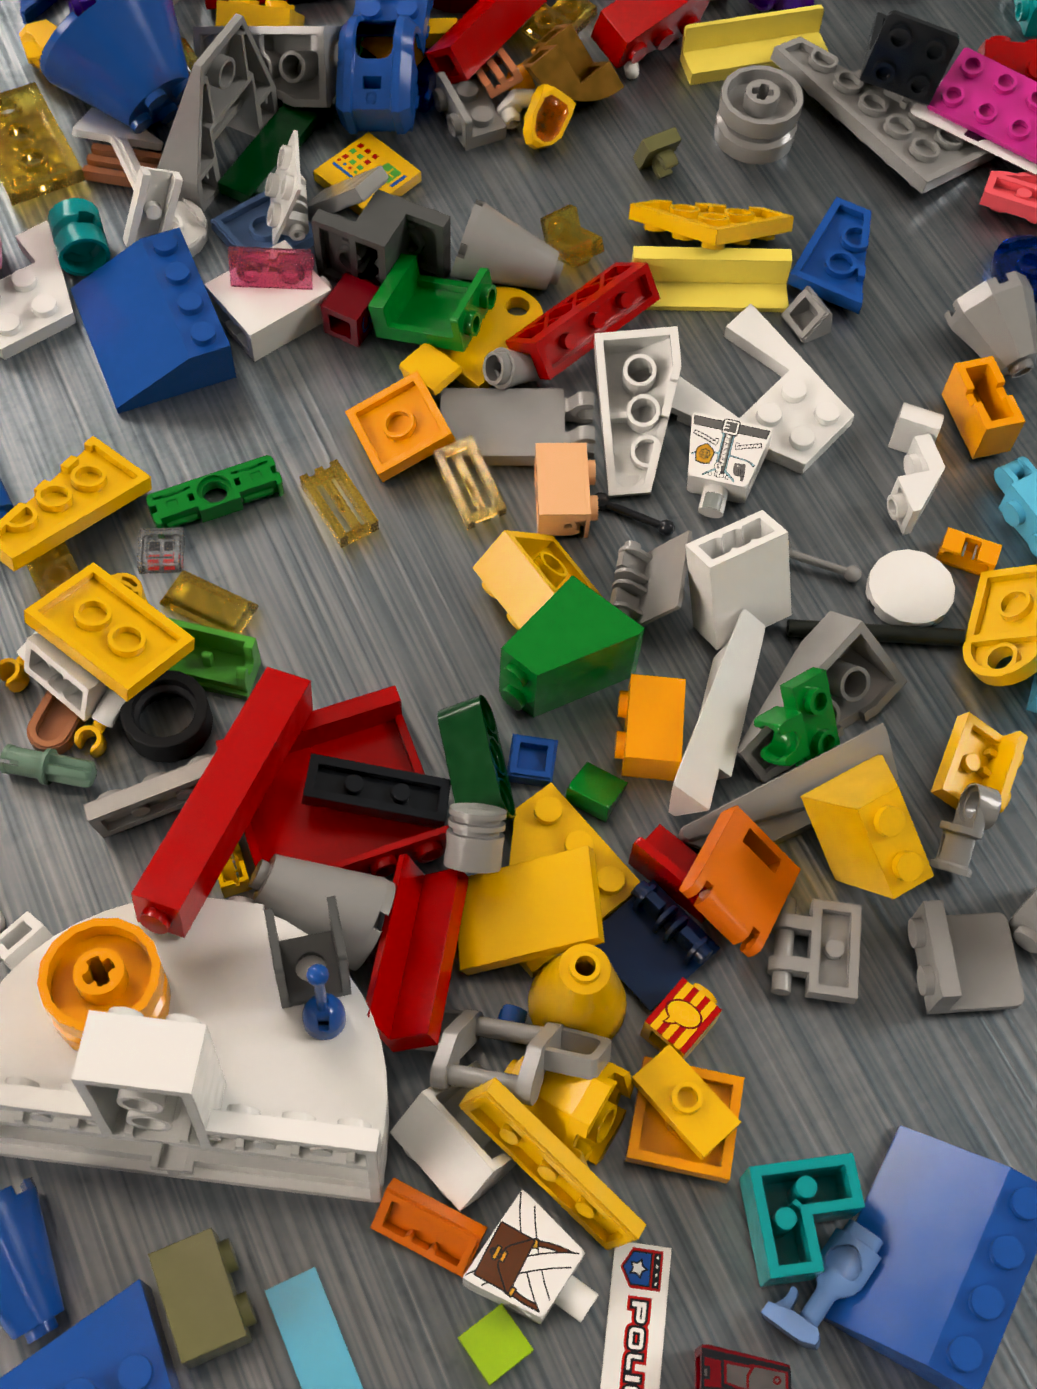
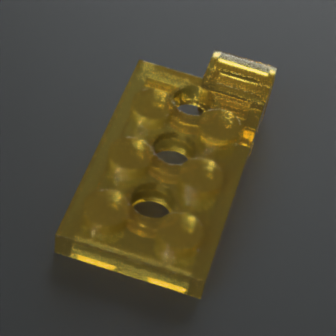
(44, 141)

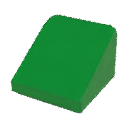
(595, 791)

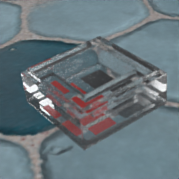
(160, 550)

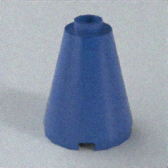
(27, 1270)

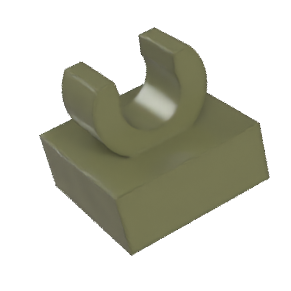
(659, 152)

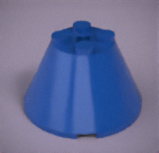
(121, 60)

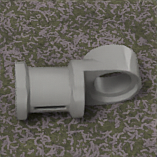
(975, 812)

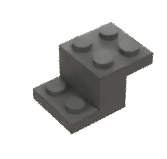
(378, 238)

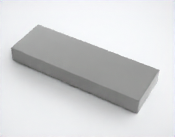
(348, 192)

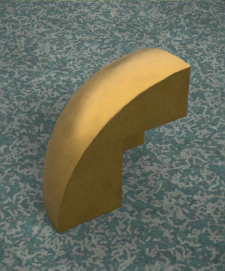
(566, 64)

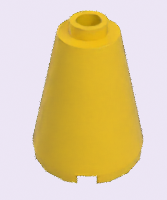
(579, 992)

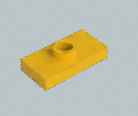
(685, 1101)

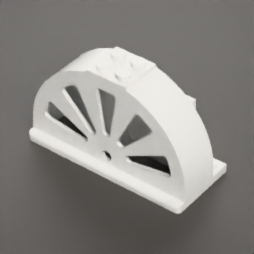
(215, 1088)

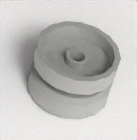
(758, 114)

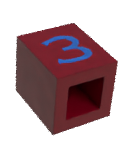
(347, 311)

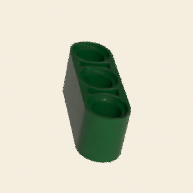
(475, 755)

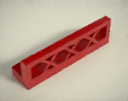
(597, 307)

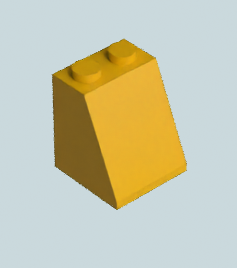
(868, 830)

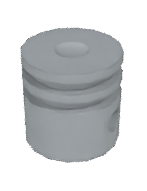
(475, 838)

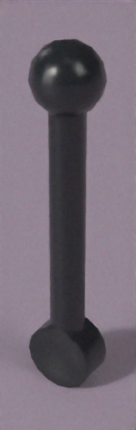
(665, 527)

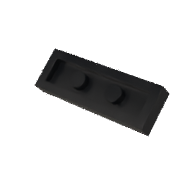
(376, 791)

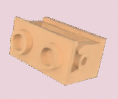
(563, 489)

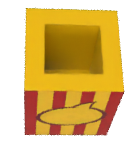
(682, 1018)

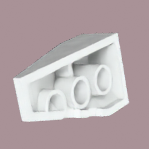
(635, 397)

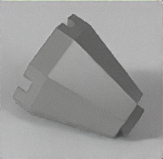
(999, 322)

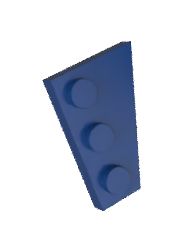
(836, 256)

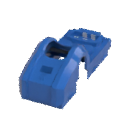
(385, 90)

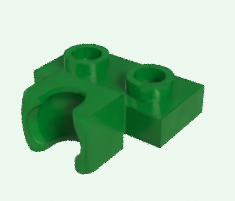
(804, 724)

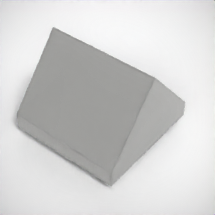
(808, 316)

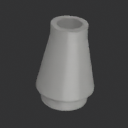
(508, 368)

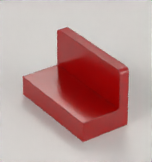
(668, 863)

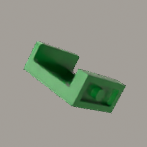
(430, 308)

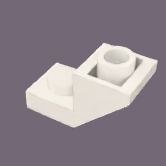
(913, 491)

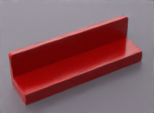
(416, 956)

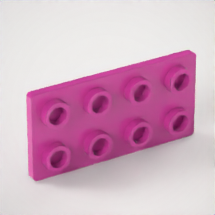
(990, 102)

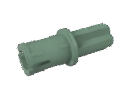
(48, 766)

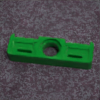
(241, 482)

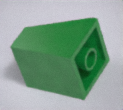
(568, 651)

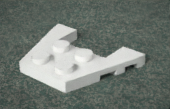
(35, 297)

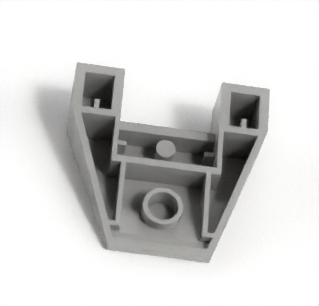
(223, 90)

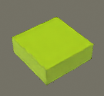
(495, 1344)

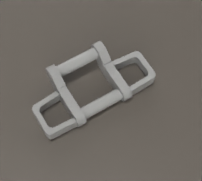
(582, 1054)

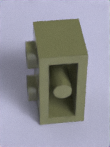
(202, 1298)

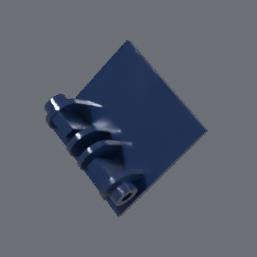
(654, 944)

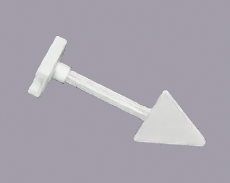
(154, 189)

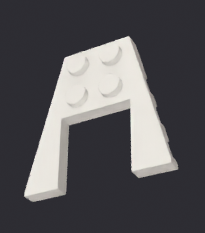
(798, 407)

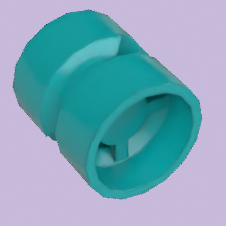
(78, 236)

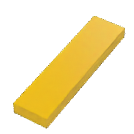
(552, 1164)

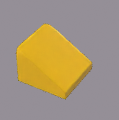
(433, 366)

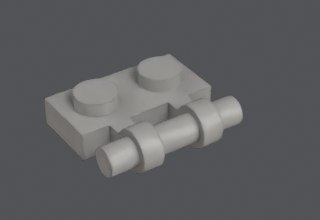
(831, 952)

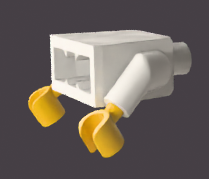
(69, 684)

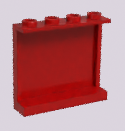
(357, 730)

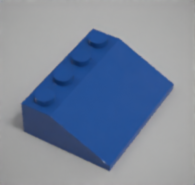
(153, 323)
(951, 1260)

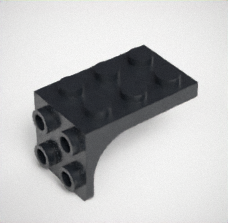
(907, 55)

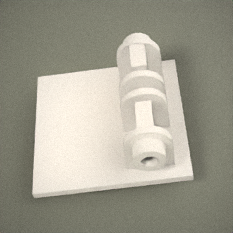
(287, 195)

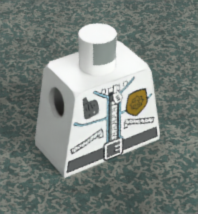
(724, 460)

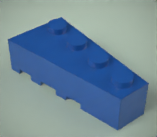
(108, 1349)

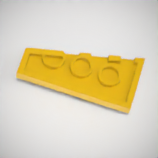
(71, 502)

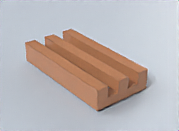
(492, 64)
(105, 156)

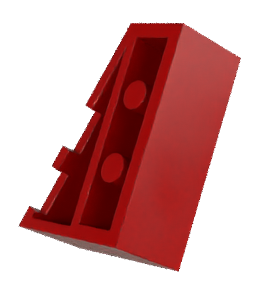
(637, 27)

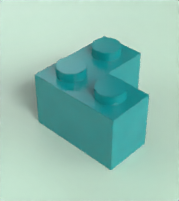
(784, 1205)

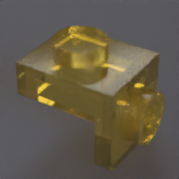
(564, 233)

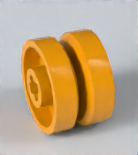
(100, 968)

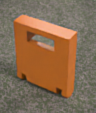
(743, 878)

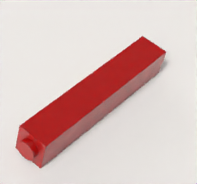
(479, 36)
(222, 804)

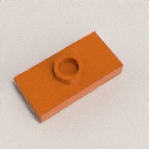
(428, 1227)

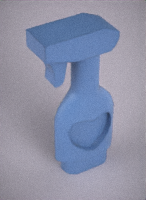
(848, 1263)

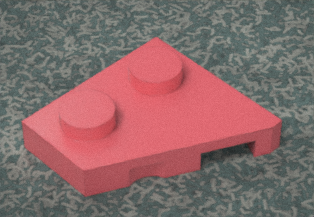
(1012, 194)

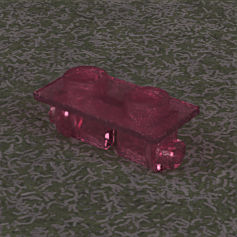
(271, 267)

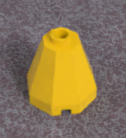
(581, 1110)

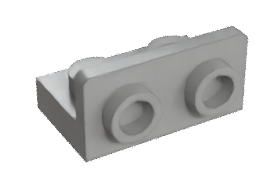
(468, 112)

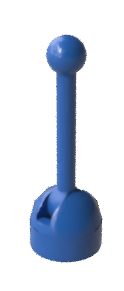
(322, 1007)

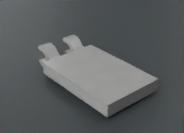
(514, 419)

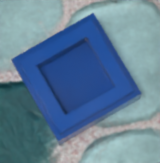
(531, 760)

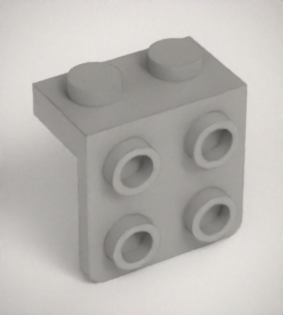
(964, 960)

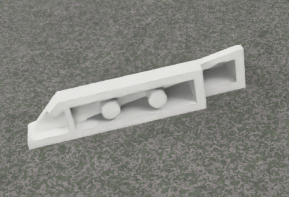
(721, 719)

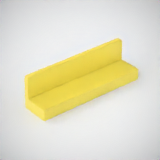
(722, 46)
(718, 278)

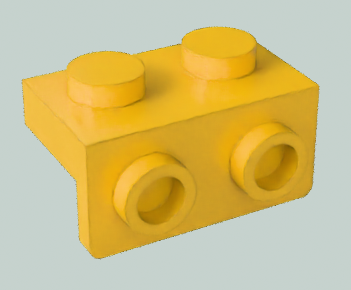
(978, 756)

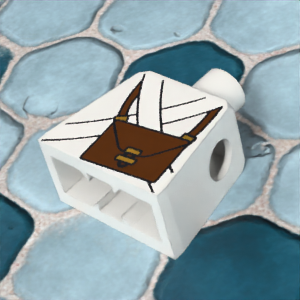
(530, 1265)

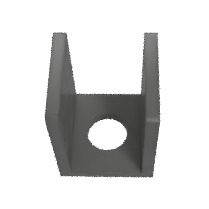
(288, 952)

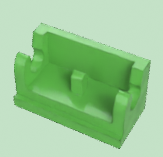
(220, 660)

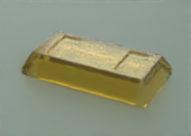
(208, 603)

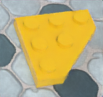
(711, 222)
(551, 826)

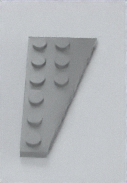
(879, 118)

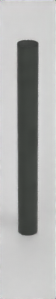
(891, 633)

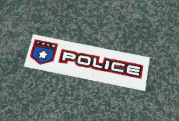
(636, 1317)

